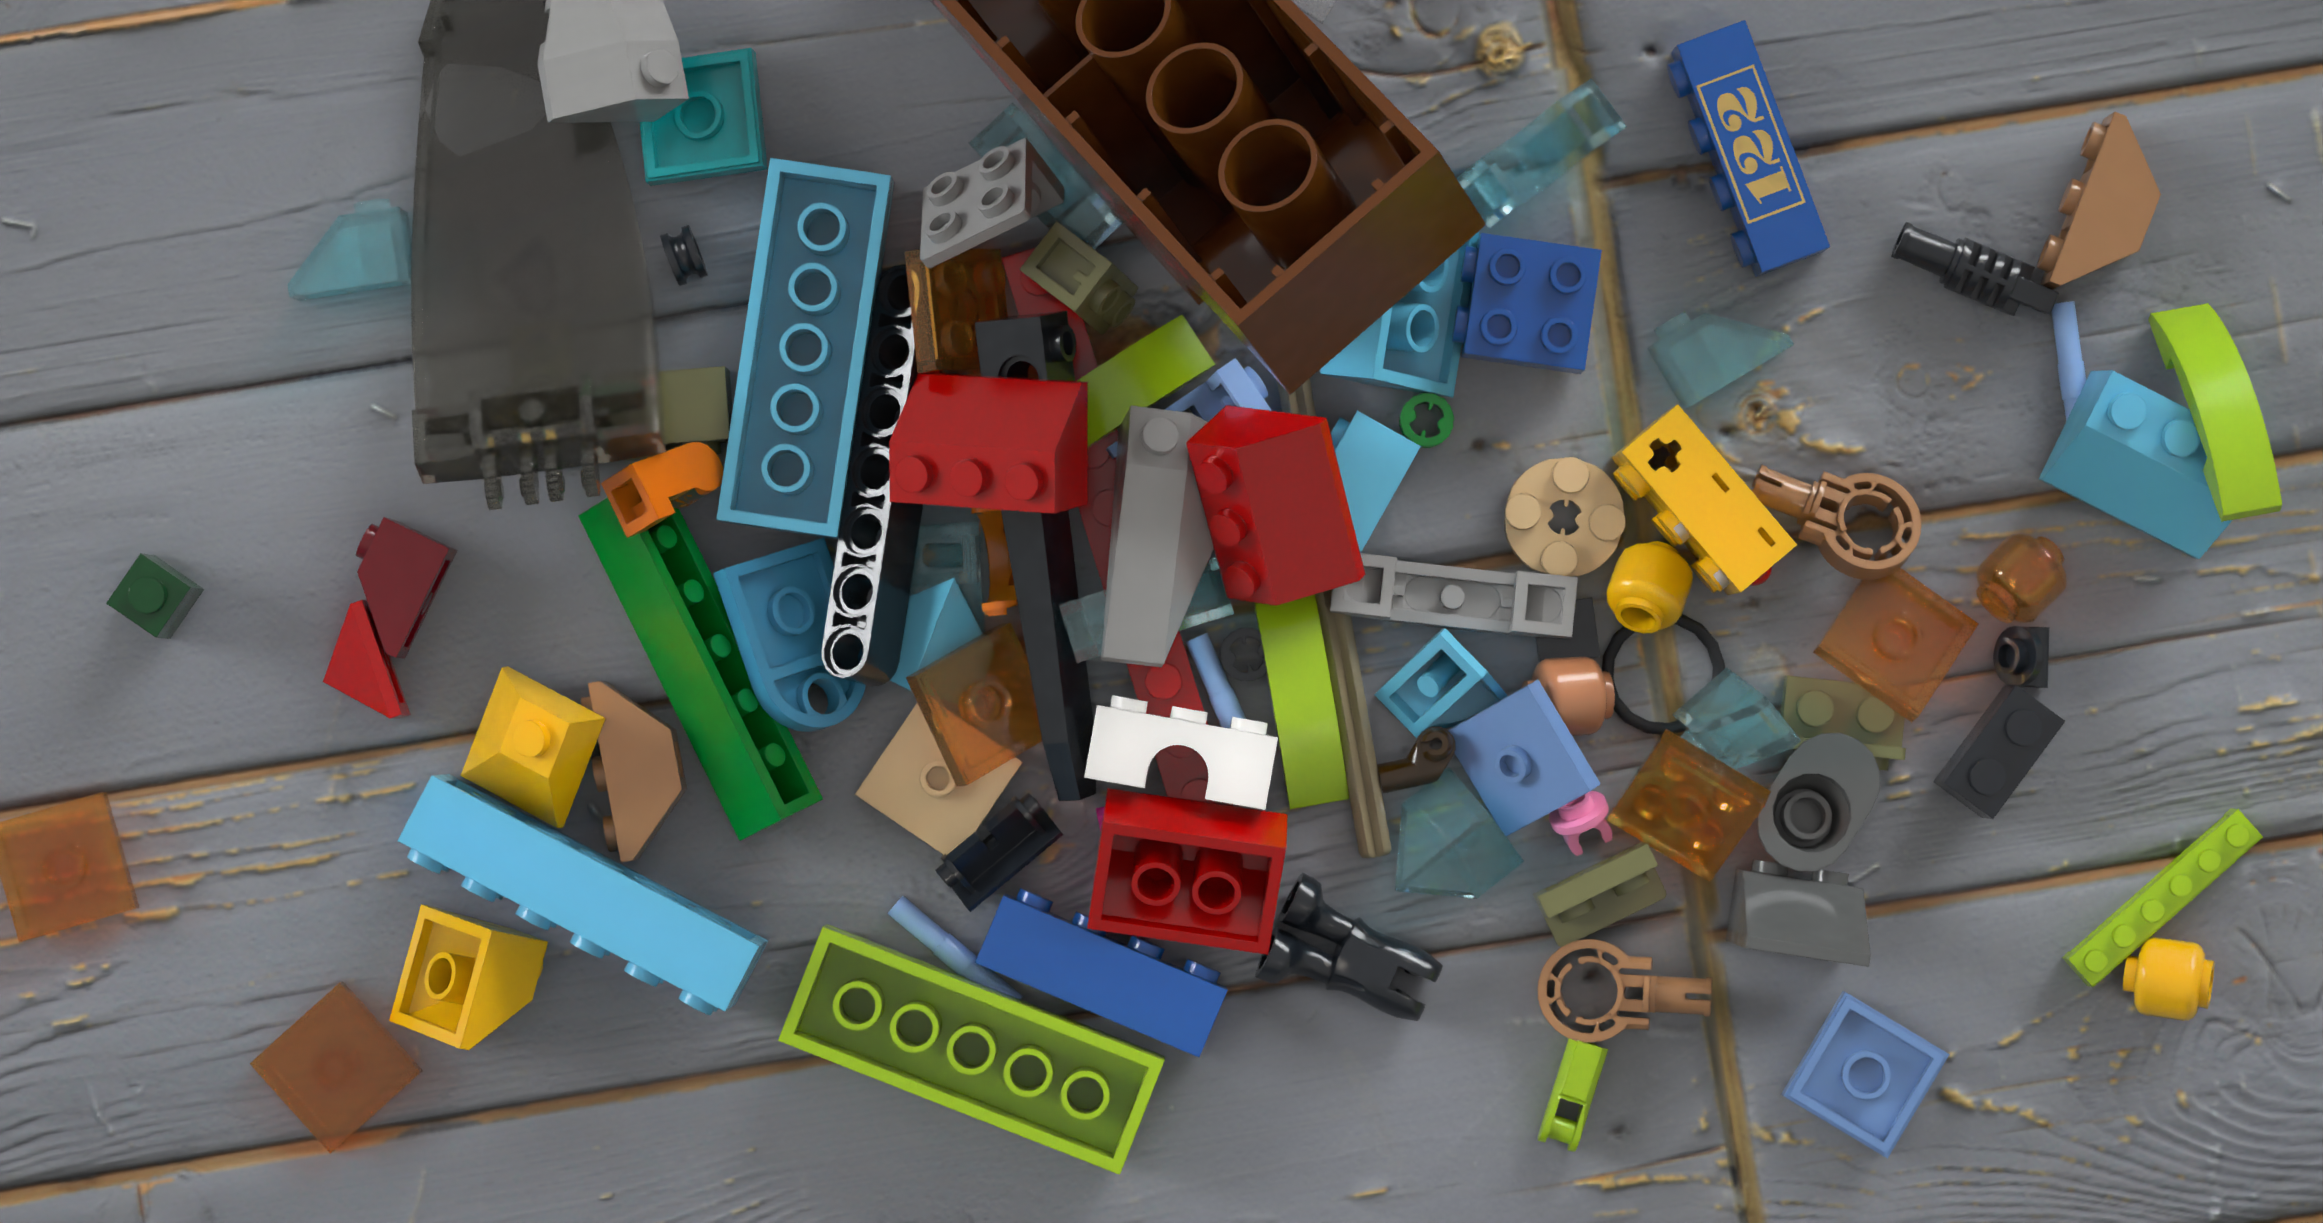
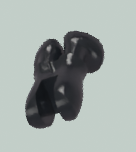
(1361, 961)

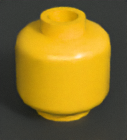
(1649, 587)
(2169, 979)

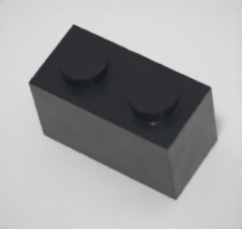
(1999, 751)

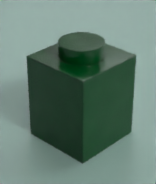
(155, 596)

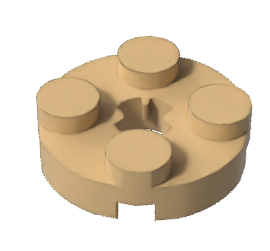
(1598, 523)

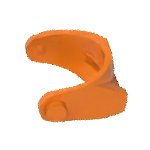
(1001, 582)

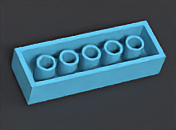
(805, 347)
(581, 891)

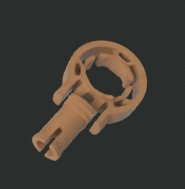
(1821, 517)
(1660, 993)

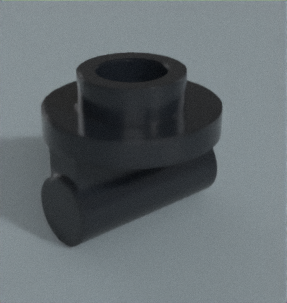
(2023, 656)

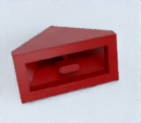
(363, 668)

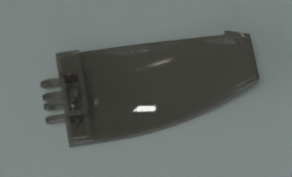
(522, 271)

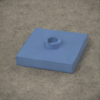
(1522, 758)
(1865, 1074)

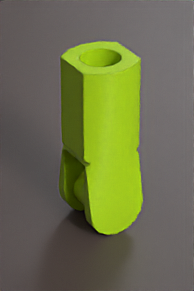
(1576, 1083)

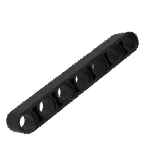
(868, 507)

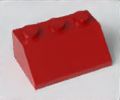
(992, 443)
(1274, 505)
(1188, 871)

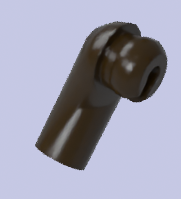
(1423, 763)

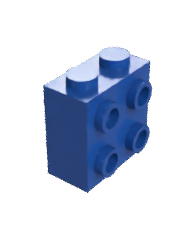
(1527, 303)

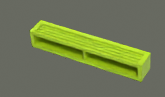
(2162, 897)

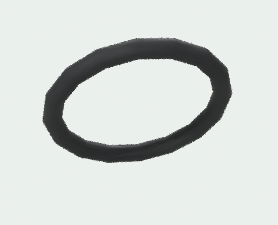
(1608, 665)

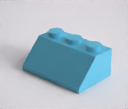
(1412, 340)
(2137, 462)

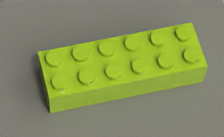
(972, 1048)

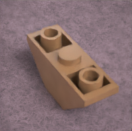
(2104, 209)
(637, 768)

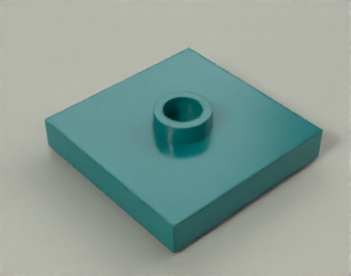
(713, 130)

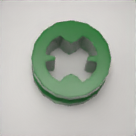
(1443, 426)

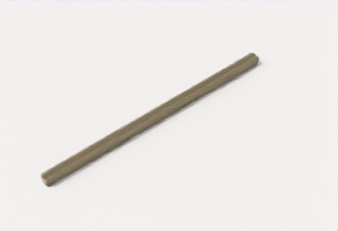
(1349, 698)

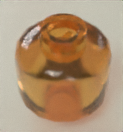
(2021, 578)

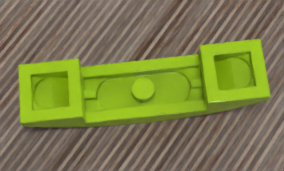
(1143, 375)
(2223, 408)
(1302, 702)

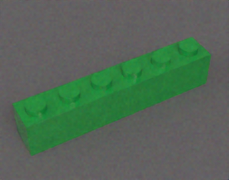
(701, 669)

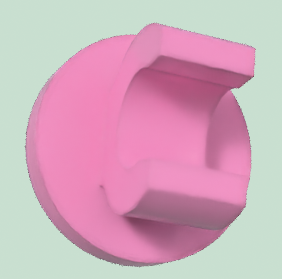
(1580, 816)

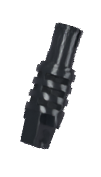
(1975, 271)

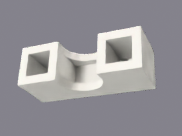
(1236, 757)

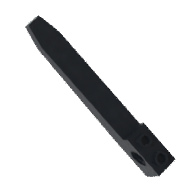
(1044, 560)

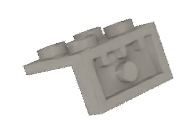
(985, 200)

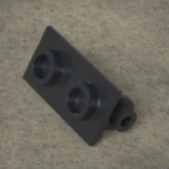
(1016, 839)

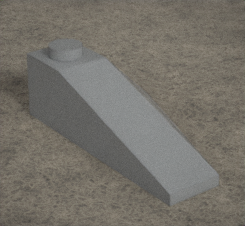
(610, 62)
(1156, 536)

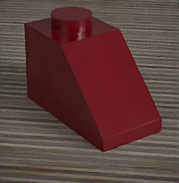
(400, 580)

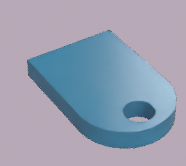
(779, 626)

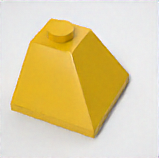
(532, 747)
(465, 977)

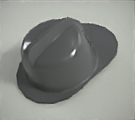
(1819, 802)

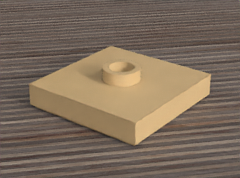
(919, 793)

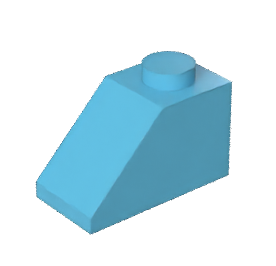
(1371, 468)

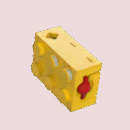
(1702, 504)

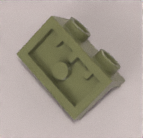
(1843, 707)
(1601, 894)

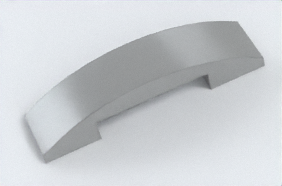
(1460, 598)

